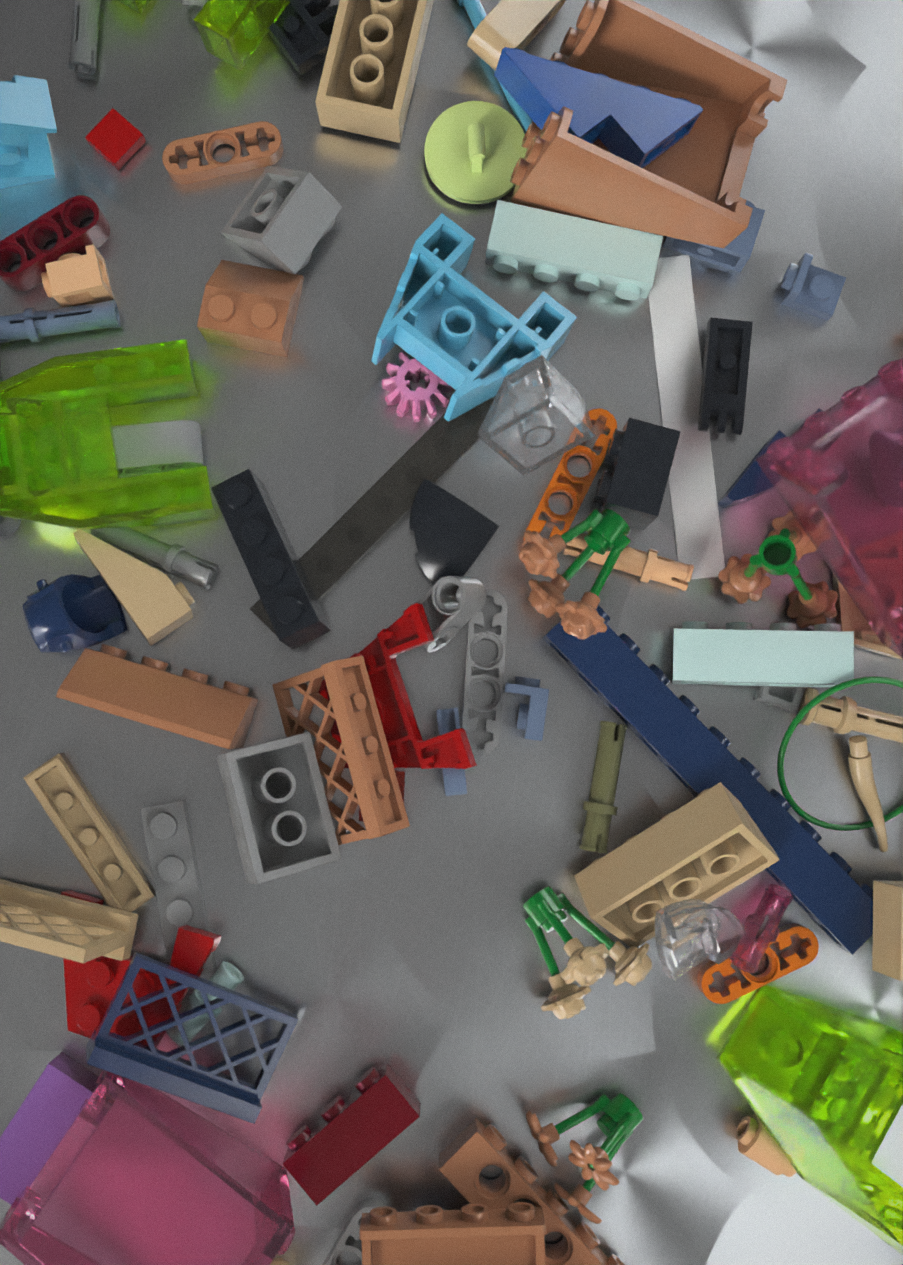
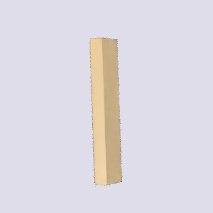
(89, 834)

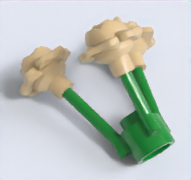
(585, 963)

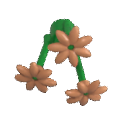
(617, 1122)

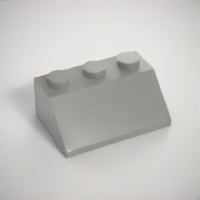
(278, 808)

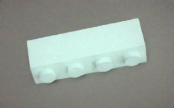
(573, 250)
(762, 656)

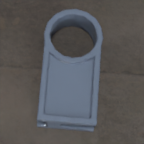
(453, 778)

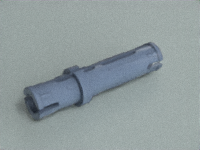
(65, 320)

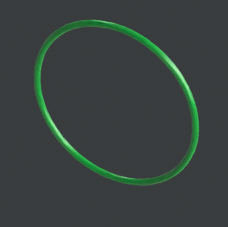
(781, 755)

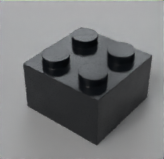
(638, 471)

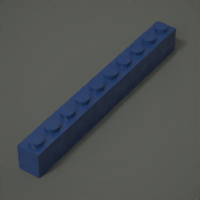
(701, 760)

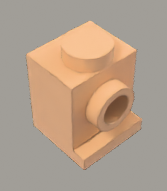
(78, 279)

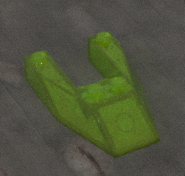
(62, 448)
(826, 1097)

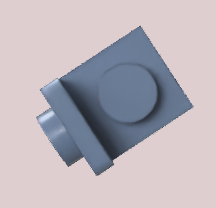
(811, 288)
(531, 715)

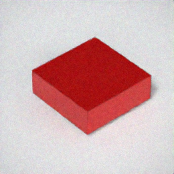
(115, 139)

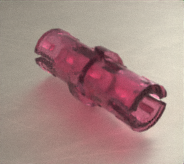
(749, 952)

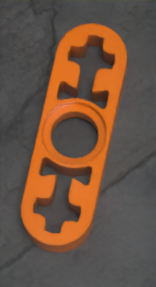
(775, 970)

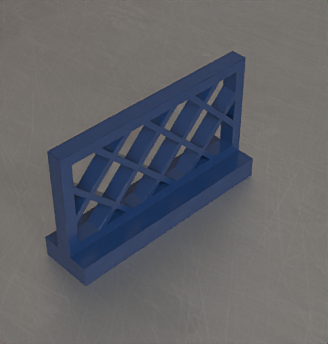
(177, 1075)

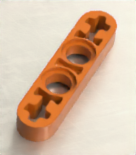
(574, 486)

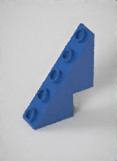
(623, 116)

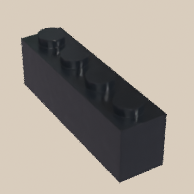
(270, 559)

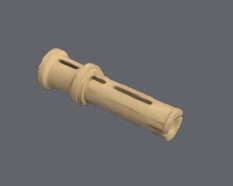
(845, 716)

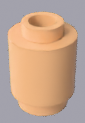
(760, 1147)

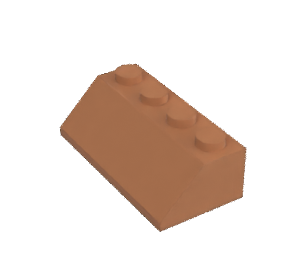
(160, 698)

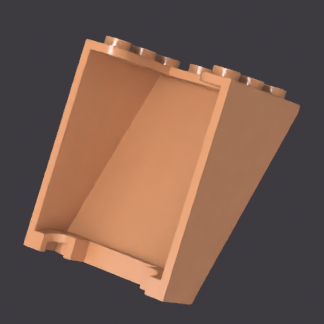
(695, 183)

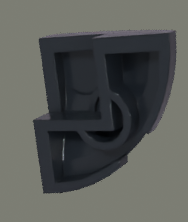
(446, 532)

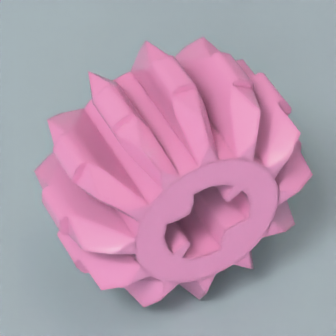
(422, 398)

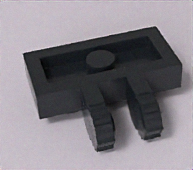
(300, 35)

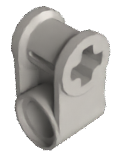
(445, 613)

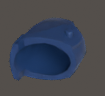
(73, 613)

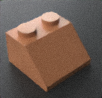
(250, 308)

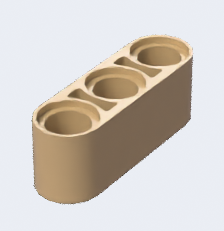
(511, 26)

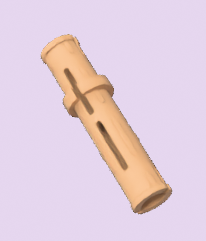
(639, 563)

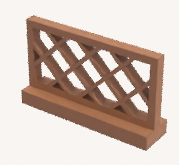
(361, 746)

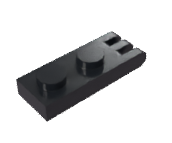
(725, 374)

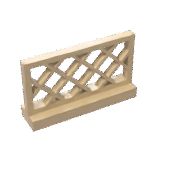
(64, 924)

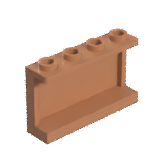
(454, 1236)

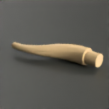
(863, 778)

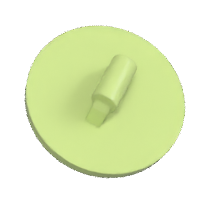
(474, 151)

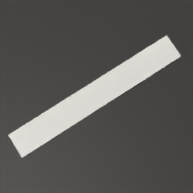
(679, 387)

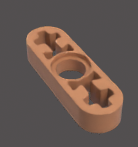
(209, 141)

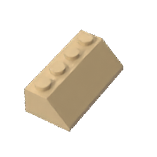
(682, 857)

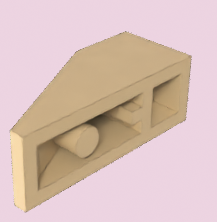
(143, 591)

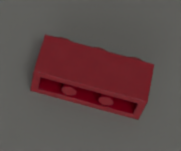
(350, 1132)

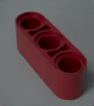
(59, 224)

